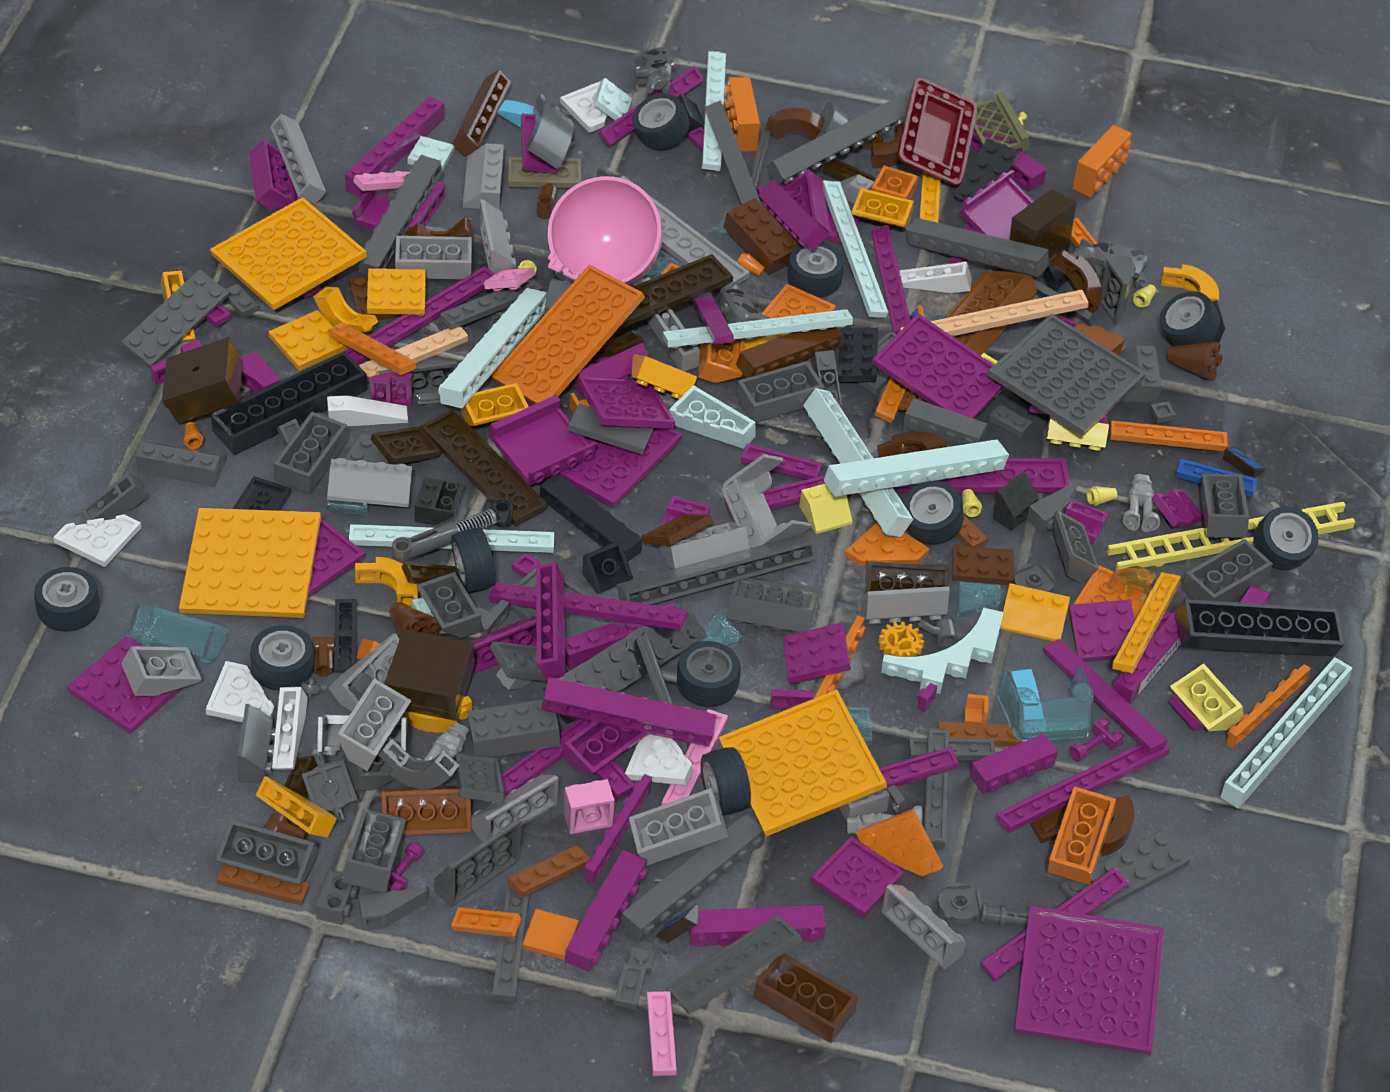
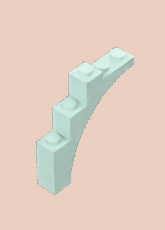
(954, 661)

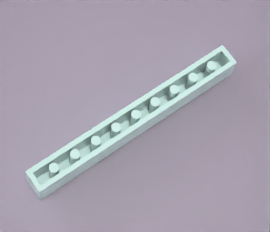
(493, 348)
(849, 447)
(915, 467)
(1286, 733)

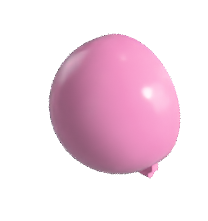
(606, 226)

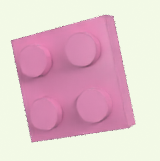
(509, 278)

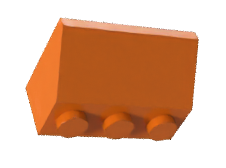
(719, 361)

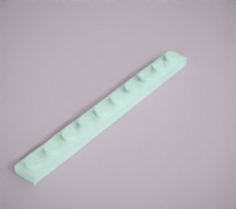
(714, 92)
(854, 250)
(762, 328)
(497, 539)

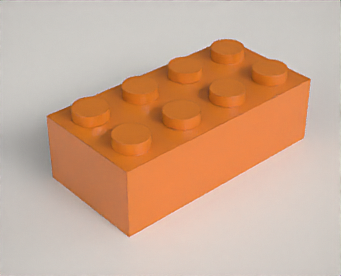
(742, 112)
(1102, 161)
(1081, 835)

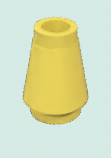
(1144, 296)
(1100, 495)
(971, 504)

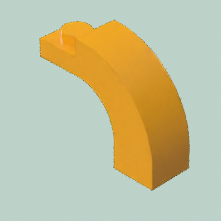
(1191, 280)
(337, 311)
(389, 573)
(436, 724)

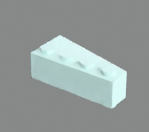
(712, 418)

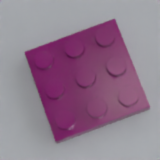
(1101, 628)
(816, 653)
(857, 876)

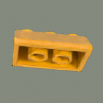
(883, 208)
(661, 376)
(493, 404)
(1034, 612)

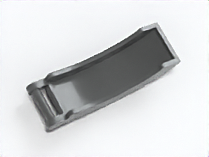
(551, 132)

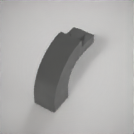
(832, 118)
(417, 772)

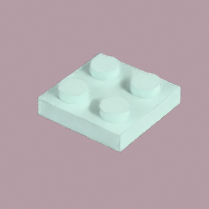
(612, 99)
(432, 148)

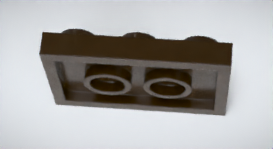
(405, 445)

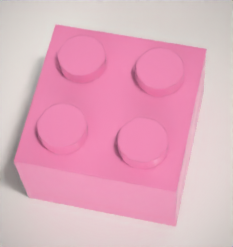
(588, 806)

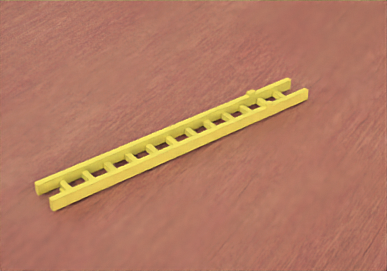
(1172, 556)

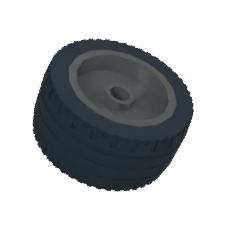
(708, 674)

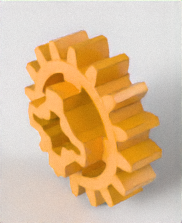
(901, 640)

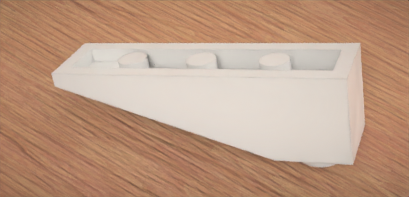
(940, 278)
(361, 411)
(289, 727)

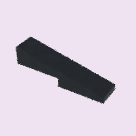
(345, 634)

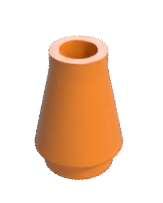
(751, 264)
(192, 436)

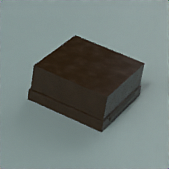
(1045, 223)
(202, 380)
(431, 673)

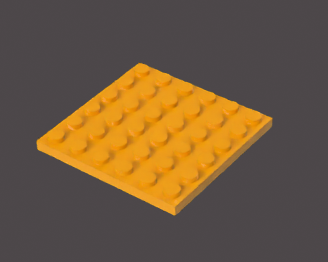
(288, 253)
(250, 563)
(804, 762)

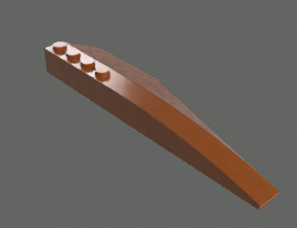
(990, 291)

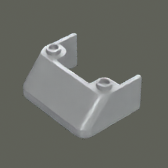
(750, 508)
(331, 724)

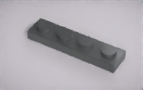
(964, 748)

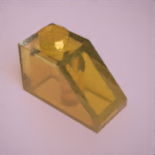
(1132, 582)

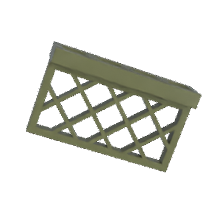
(1009, 121)

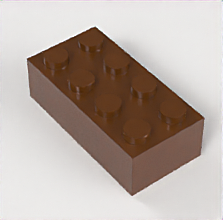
(760, 235)
(805, 997)

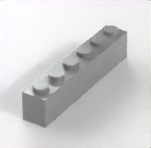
(298, 159)
(685, 356)

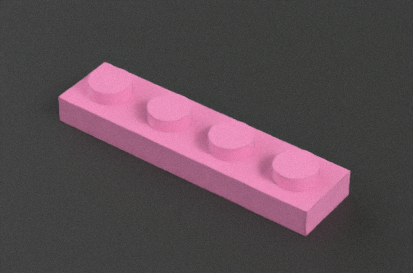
(380, 181)
(661, 1033)

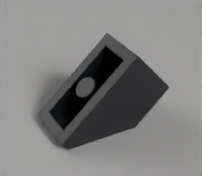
(1053, 277)

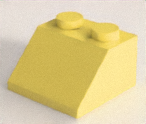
(824, 509)

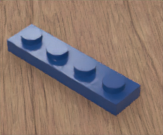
(1193, 472)

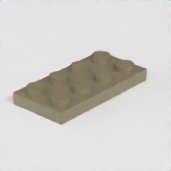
(567, 177)

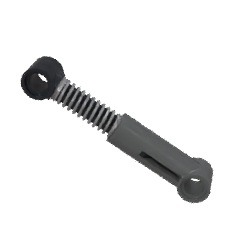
(408, 548)

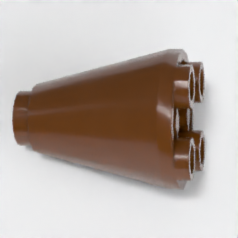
(1197, 358)
(412, 619)

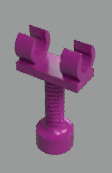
(1079, 751)
(413, 852)

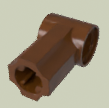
(546, 201)
(323, 655)
(280, 824)

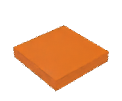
(549, 934)

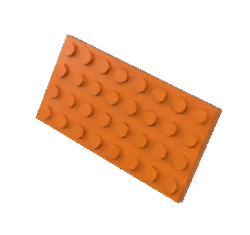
(568, 335)

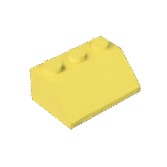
(1095, 437)
(1208, 699)

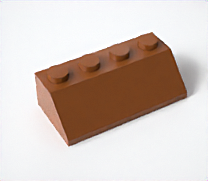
(428, 810)

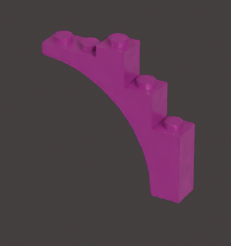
(255, 372)

